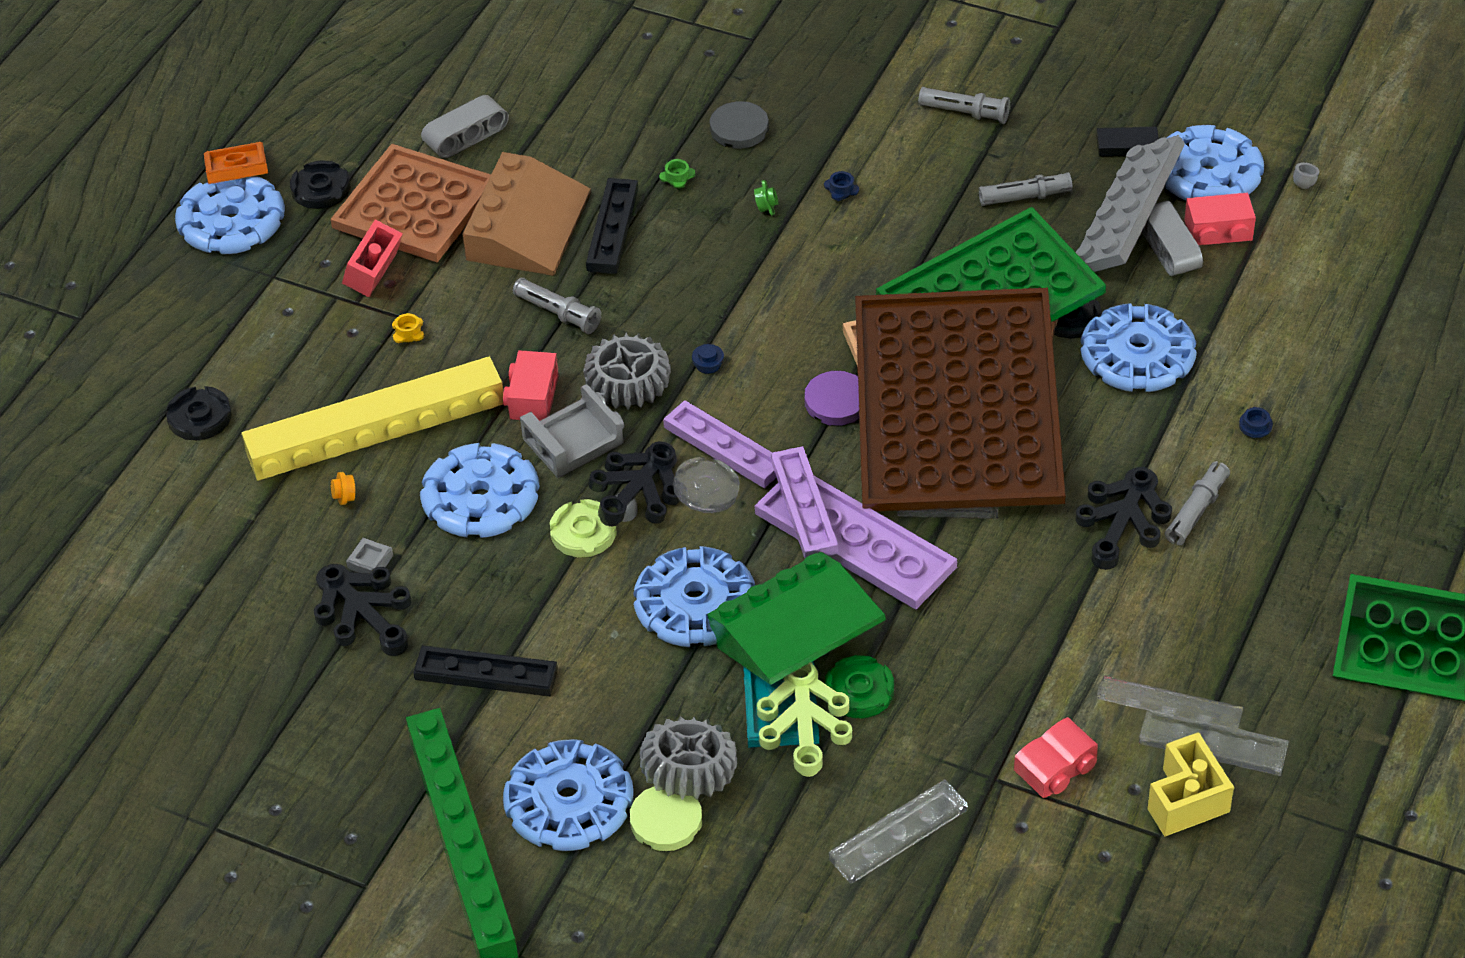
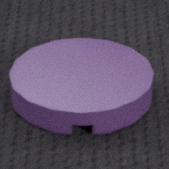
(833, 398)

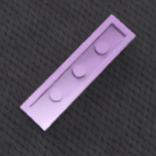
(721, 443)
(804, 502)

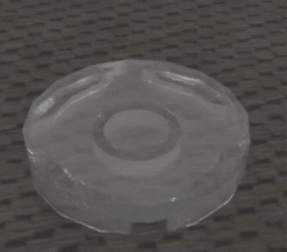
(706, 485)

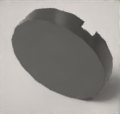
(739, 124)

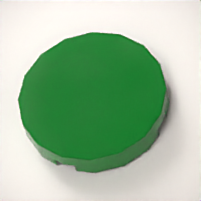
(864, 682)

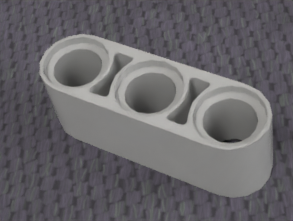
(464, 126)
(1172, 240)

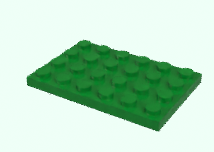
(1008, 256)

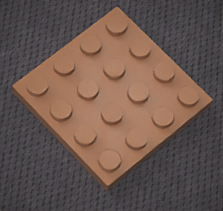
(416, 196)

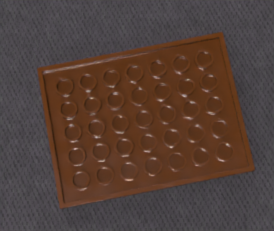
(958, 400)

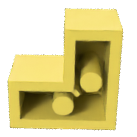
(1193, 788)

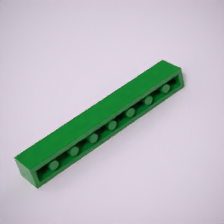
(461, 836)

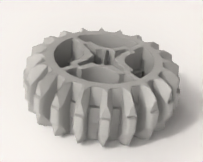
(627, 370)
(688, 757)

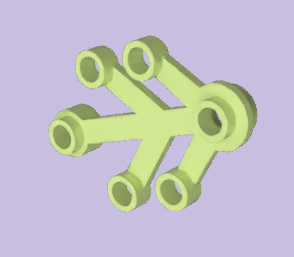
(803, 712)

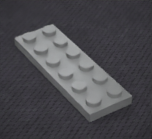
(1129, 203)

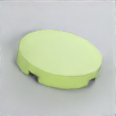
(578, 529)
(664, 820)

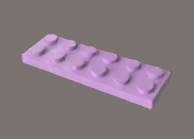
(871, 545)

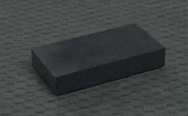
(1120, 140)

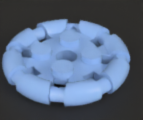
(1239, 172)
(205, 217)
(1138, 367)
(474, 474)
(679, 580)
(568, 812)

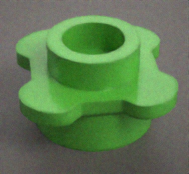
(677, 173)
(766, 198)

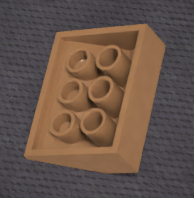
(524, 216)

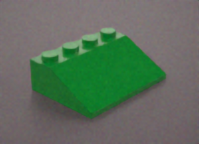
(794, 618)
(1403, 637)

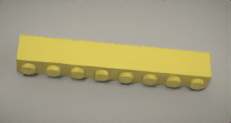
(373, 418)

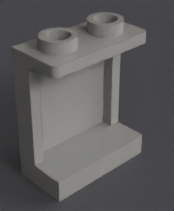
(574, 433)

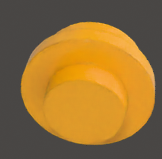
(343, 488)

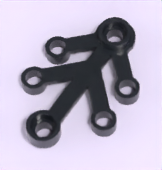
(657, 458)
(1138, 484)
(337, 580)

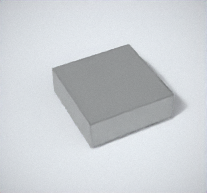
(369, 556)

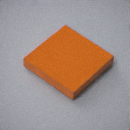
(235, 162)

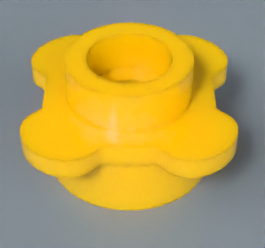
(407, 328)

